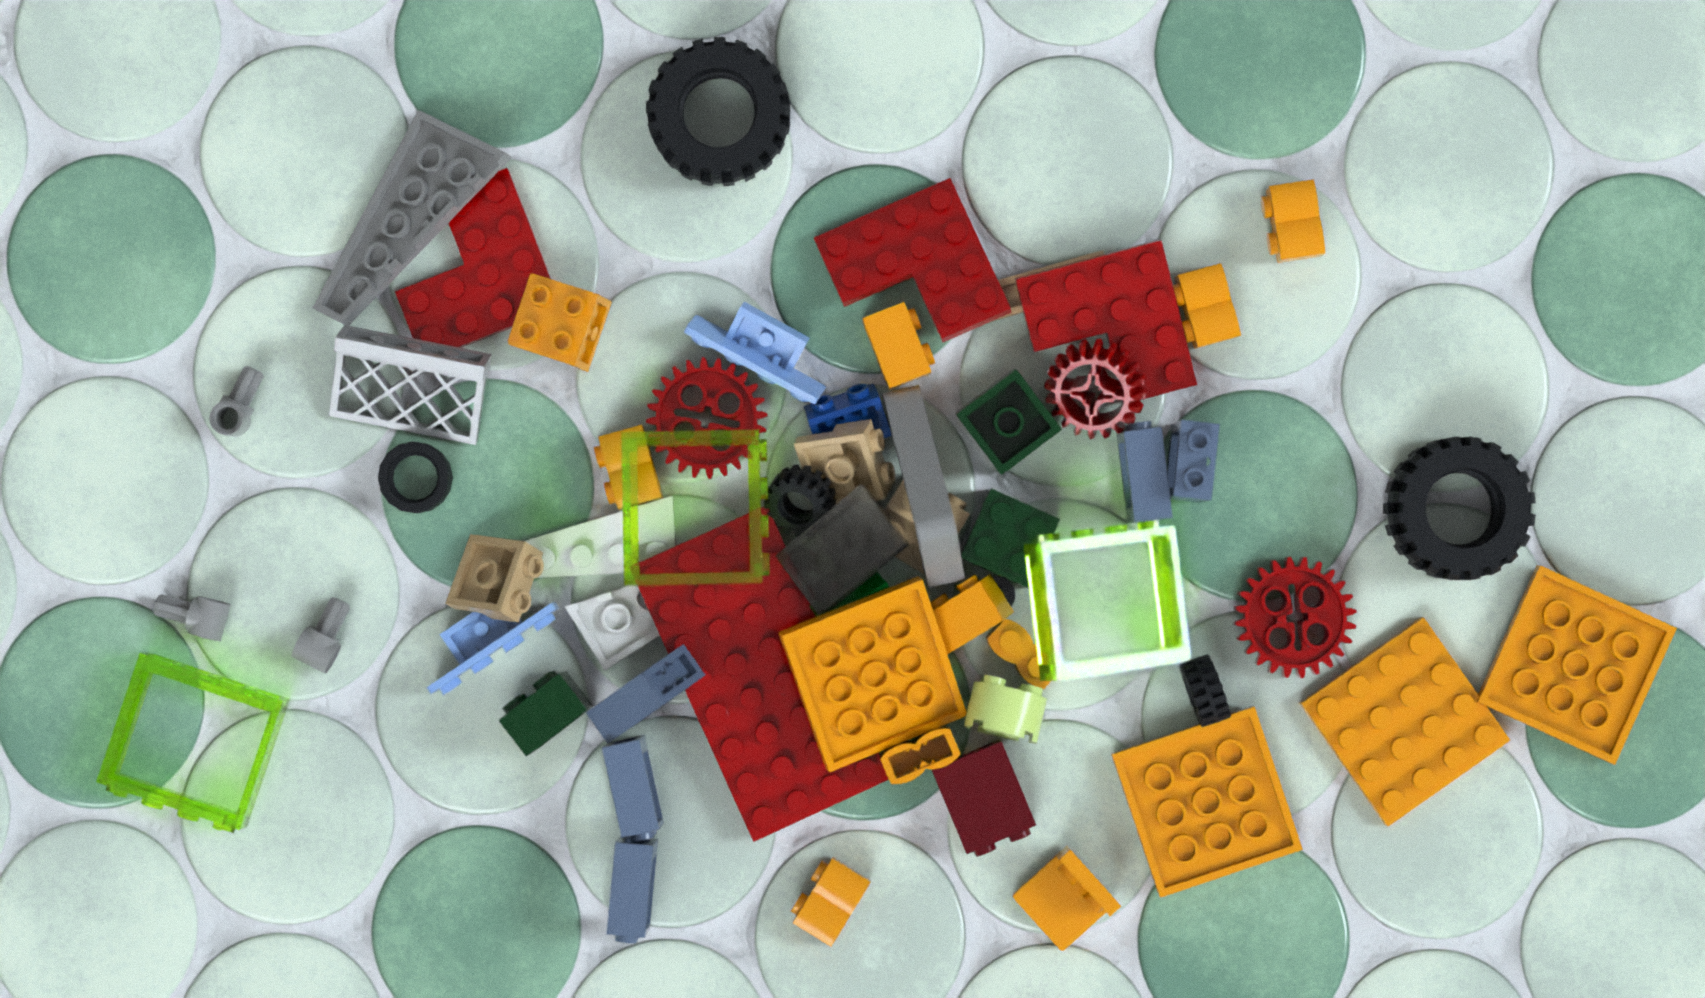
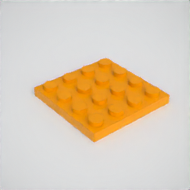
(1576, 664)
(873, 673)
(1404, 721)
(1206, 802)

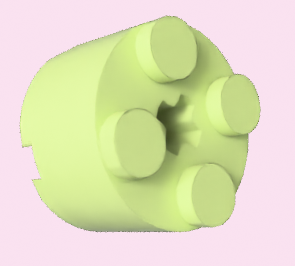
(1006, 710)

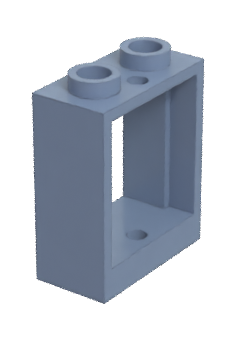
(1187, 458)
(1144, 473)
(645, 693)
(633, 788)
(632, 889)

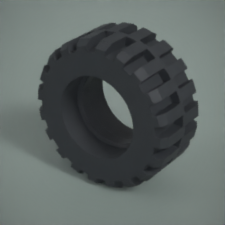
(718, 61)
(1508, 500)

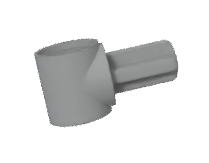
(239, 400)
(201, 617)
(319, 644)

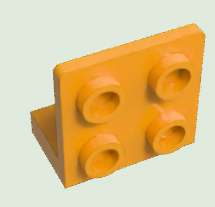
(559, 321)
(1065, 898)

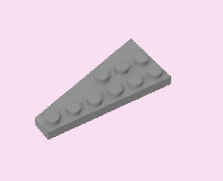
(418, 195)

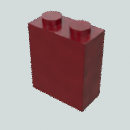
(984, 798)

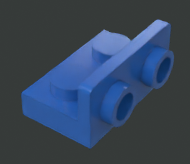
(856, 404)

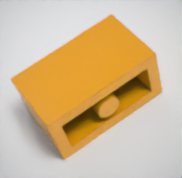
(897, 345)
(970, 612)

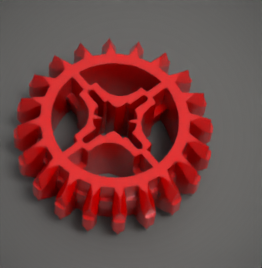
(1064, 389)

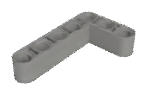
(924, 486)

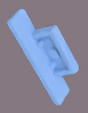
(761, 346)
(479, 636)

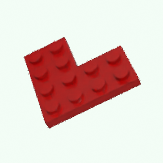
(920, 239)
(489, 287)
(1118, 295)

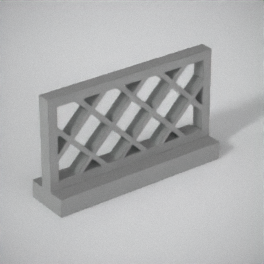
(416, 355)

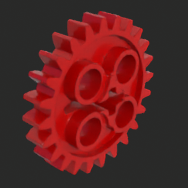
(714, 384)
(1328, 613)

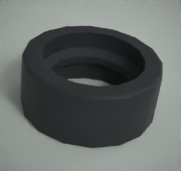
(386, 475)

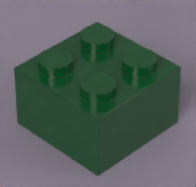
(1008, 421)
(1000, 536)
(546, 712)

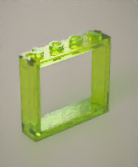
(756, 492)
(1168, 598)
(158, 796)

